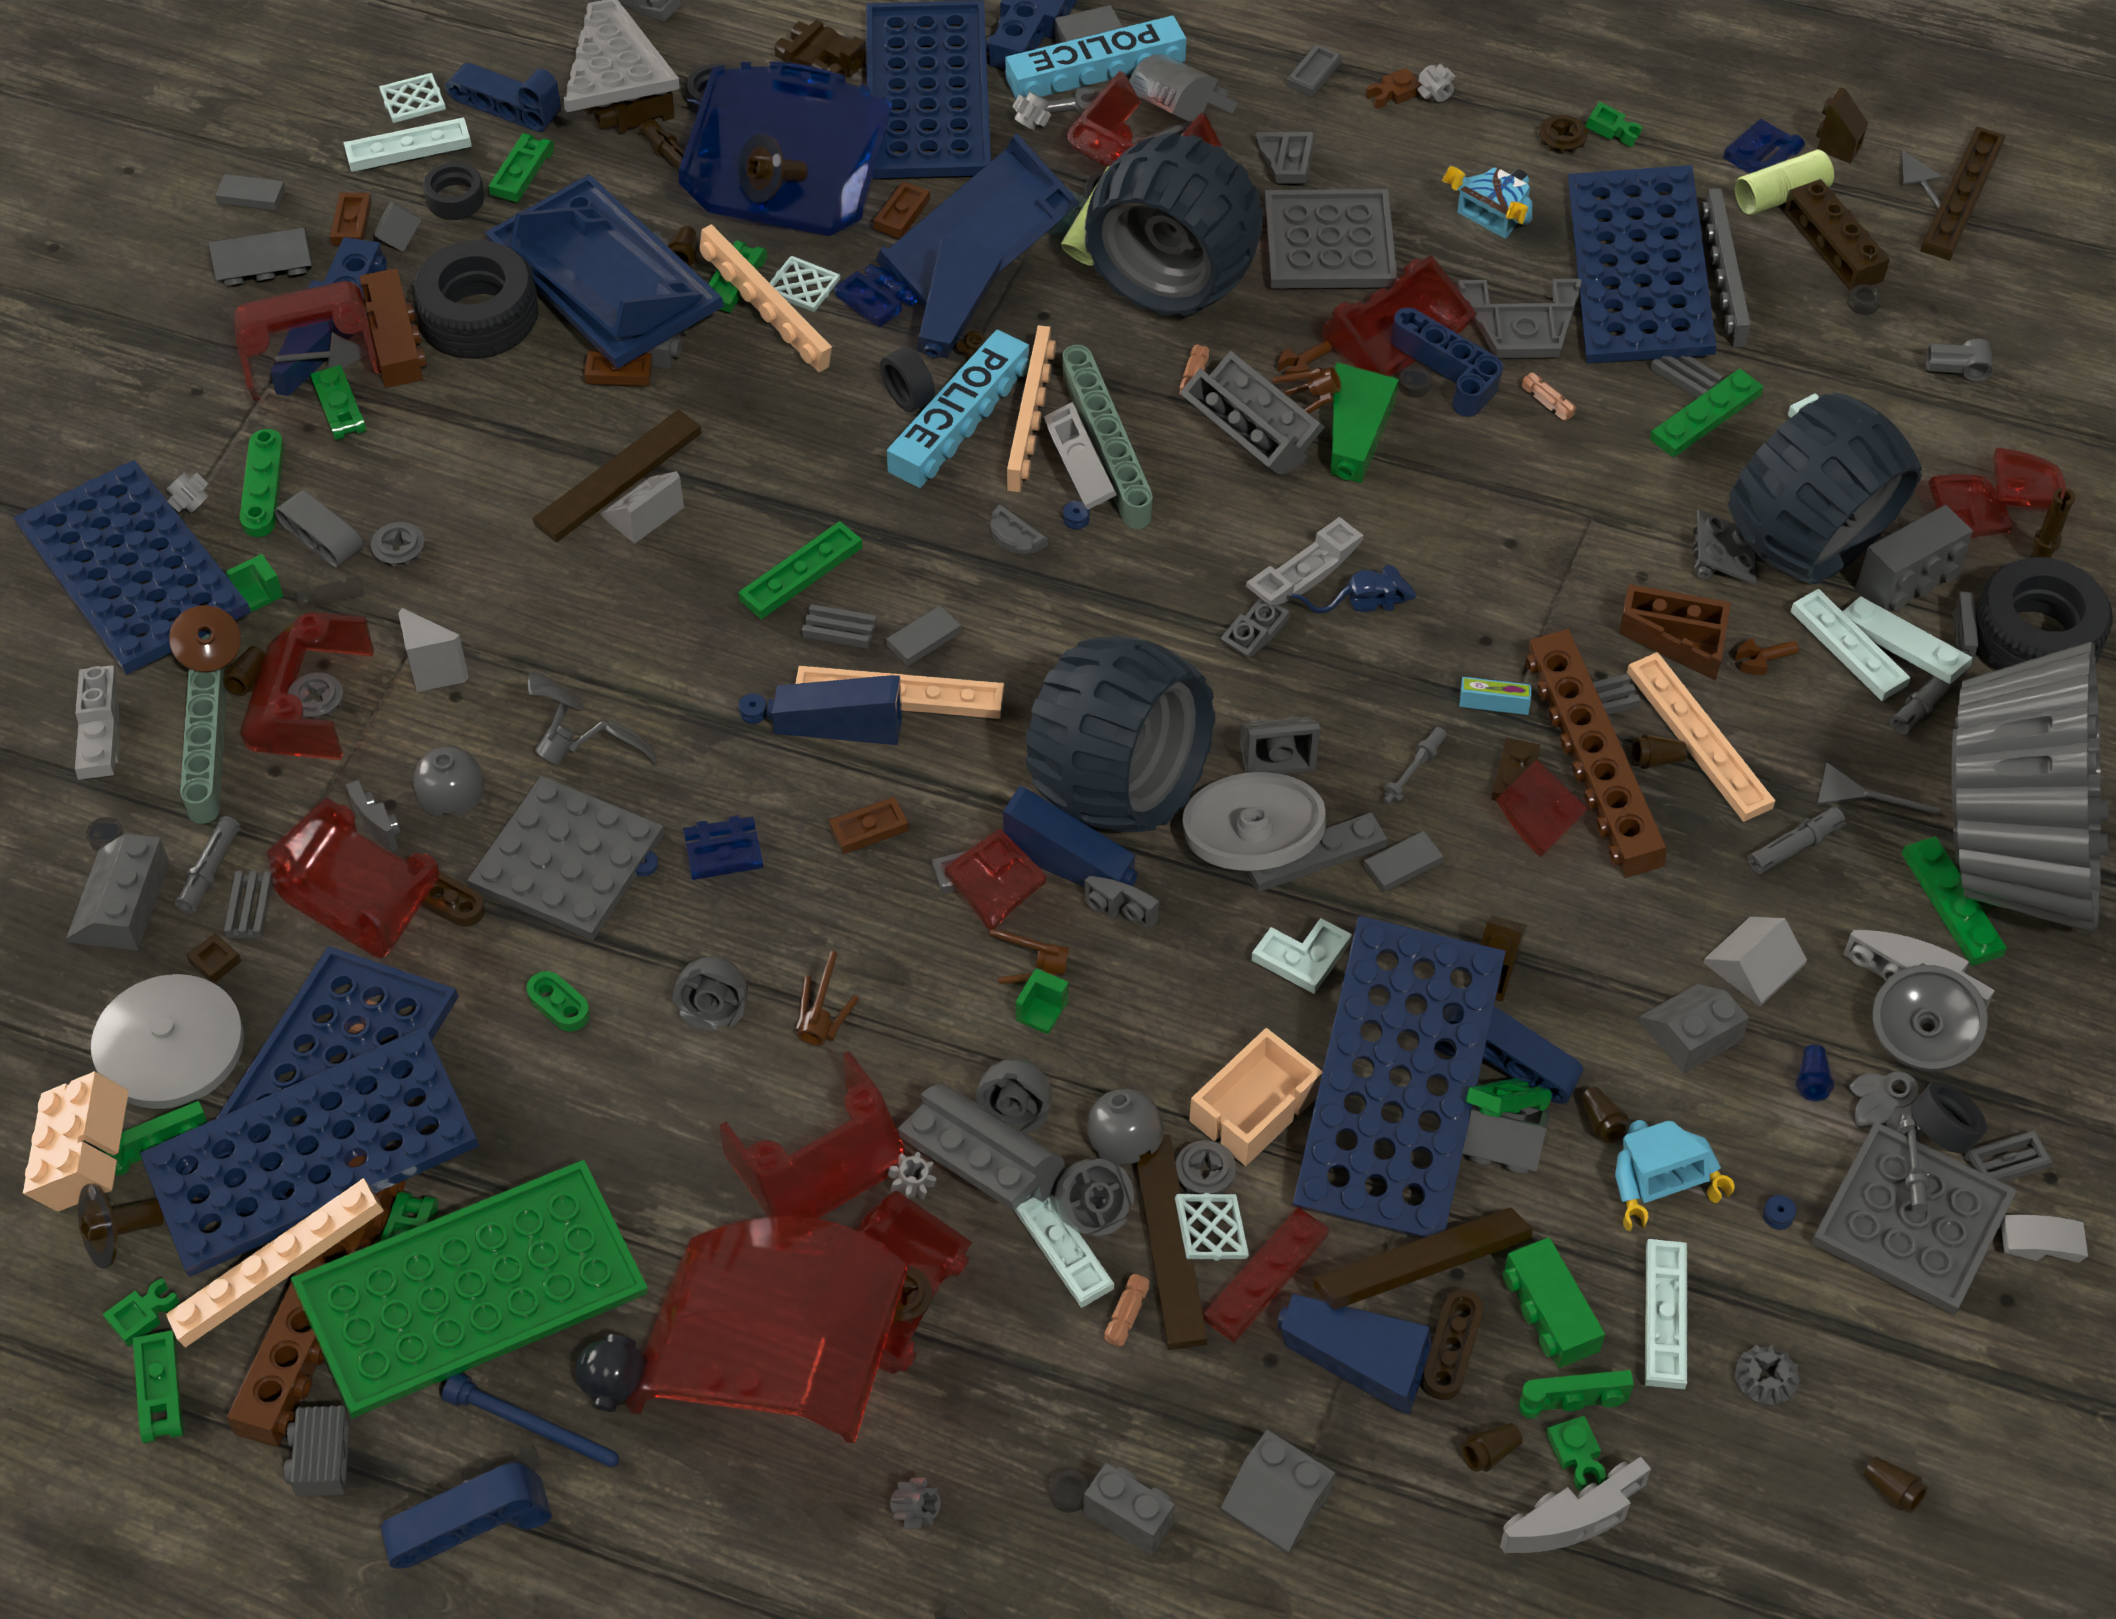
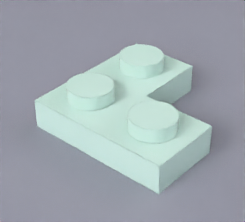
(1305, 962)

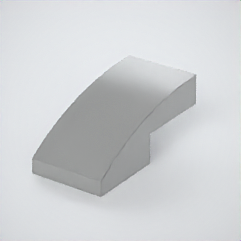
(2044, 1235)

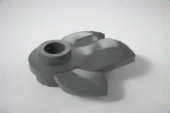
(1879, 1100)

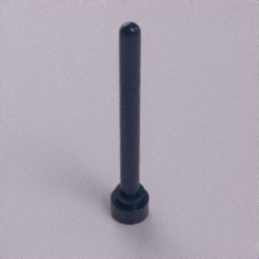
(461, 1390)

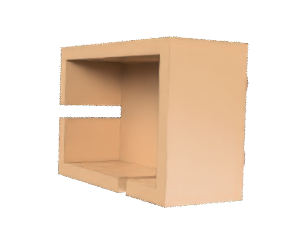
(1255, 1096)
(59, 1158)

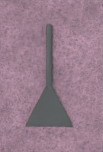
(1840, 788)

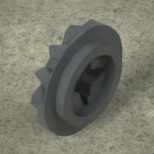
(388, 537)
(321, 685)
(1221, 1163)
(1771, 1390)

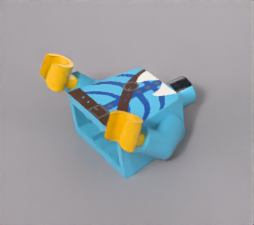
(1493, 198)
(1663, 1162)

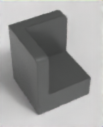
(397, 226)

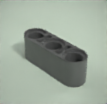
(319, 528)

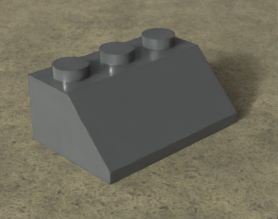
(261, 255)
(120, 893)

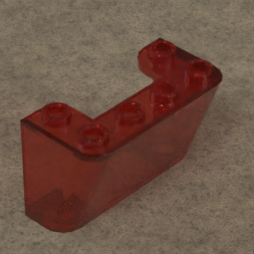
(1365, 330)

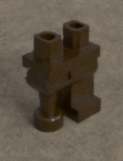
(822, 49)
(633, 113)

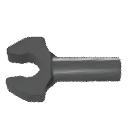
(1079, 102)

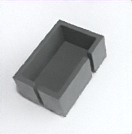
(1914, 559)

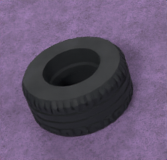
(479, 328)
(2044, 588)

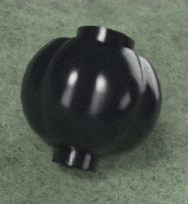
(610, 1371)

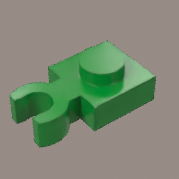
(1611, 123)
(137, 1314)
(1577, 1447)

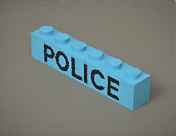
(1092, 57)
(958, 409)

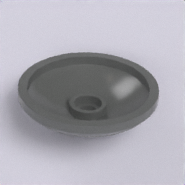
(1932, 997)

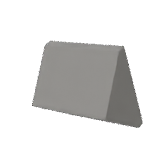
(646, 506)
(432, 652)
(1758, 957)

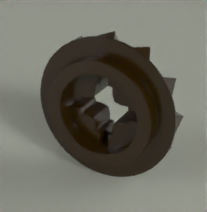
(1560, 125)
(918, 1300)

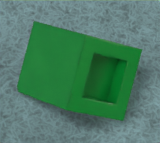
(256, 582)
(1042, 1001)

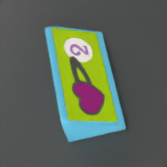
(1495, 695)

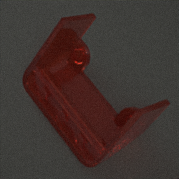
(1102, 130)
(334, 301)
(273, 716)
(828, 1168)

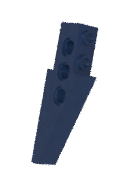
(1024, 26)
(352, 259)

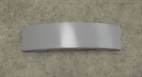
(1308, 567)

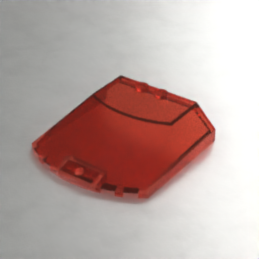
(776, 1321)

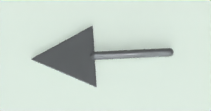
(1916, 172)
(341, 352)

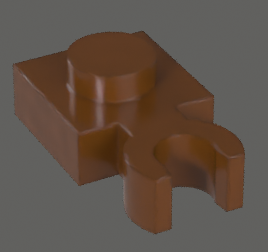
(1396, 86)

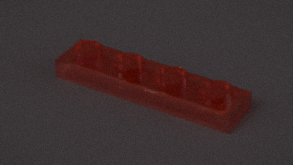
(1265, 1274)

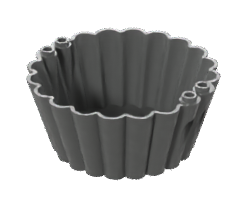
(2032, 788)

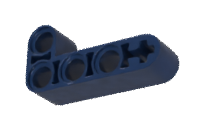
(525, 104)
(1451, 355)
(1523, 1054)
(464, 1512)

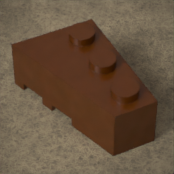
(392, 329)
(1677, 626)

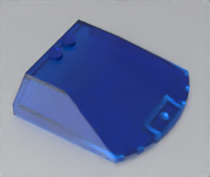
(813, 120)

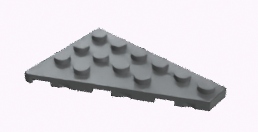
(615, 61)

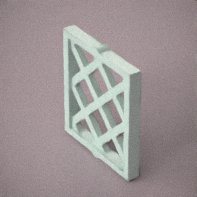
(411, 83)
(809, 268)
(1206, 1199)

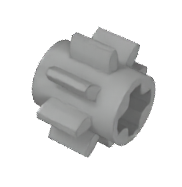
(1436, 83)
(1031, 110)
(187, 492)
(914, 1167)

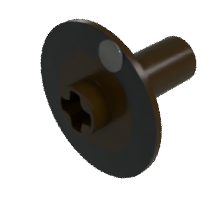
(764, 168)
(102, 1224)

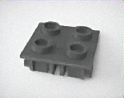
(1722, 548)

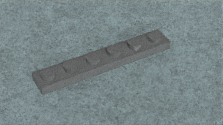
(1727, 271)

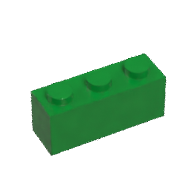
(1553, 1303)

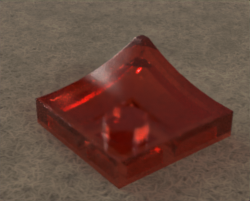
(2025, 479)
(1972, 501)
(1540, 807)
(995, 877)

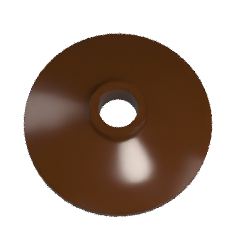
(206, 654)

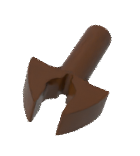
(1300, 361)
(1761, 655)

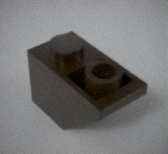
(1843, 127)
(1506, 936)

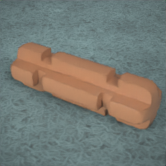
(1198, 359)
(1548, 396)
(1126, 1310)

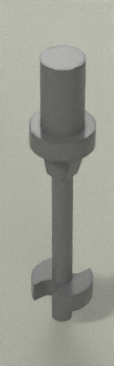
(1425, 751)
(1916, 1182)

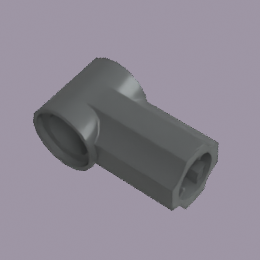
(1972, 359)

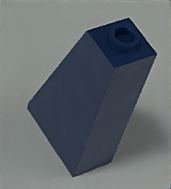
(956, 290)
(840, 709)
(1064, 843)
(1361, 1347)

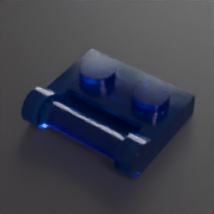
(1758, 143)

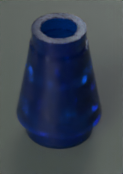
(1815, 1075)

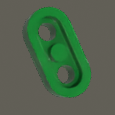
(560, 1003)

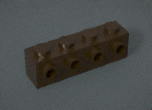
(1836, 235)

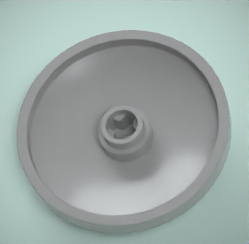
(1254, 821)
(168, 1040)

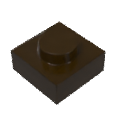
(214, 958)

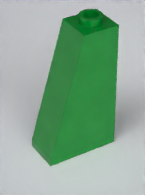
(1359, 419)

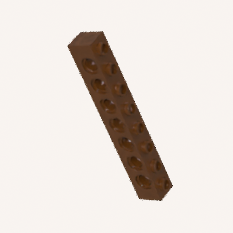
(1632, 854)
(269, 1421)

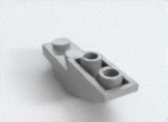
(1079, 456)
(97, 722)
(1890, 953)
(1570, 1519)

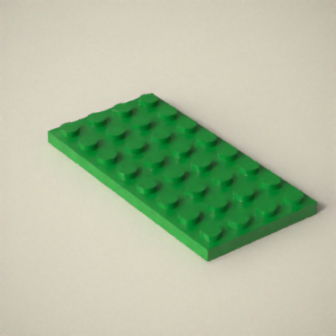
(468, 1288)

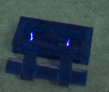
(869, 297)
(723, 854)

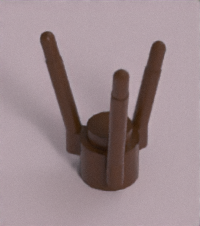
(1320, 383)
(1050, 957)
(816, 1025)

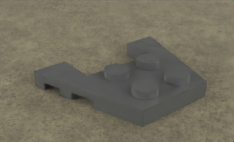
(1523, 328)

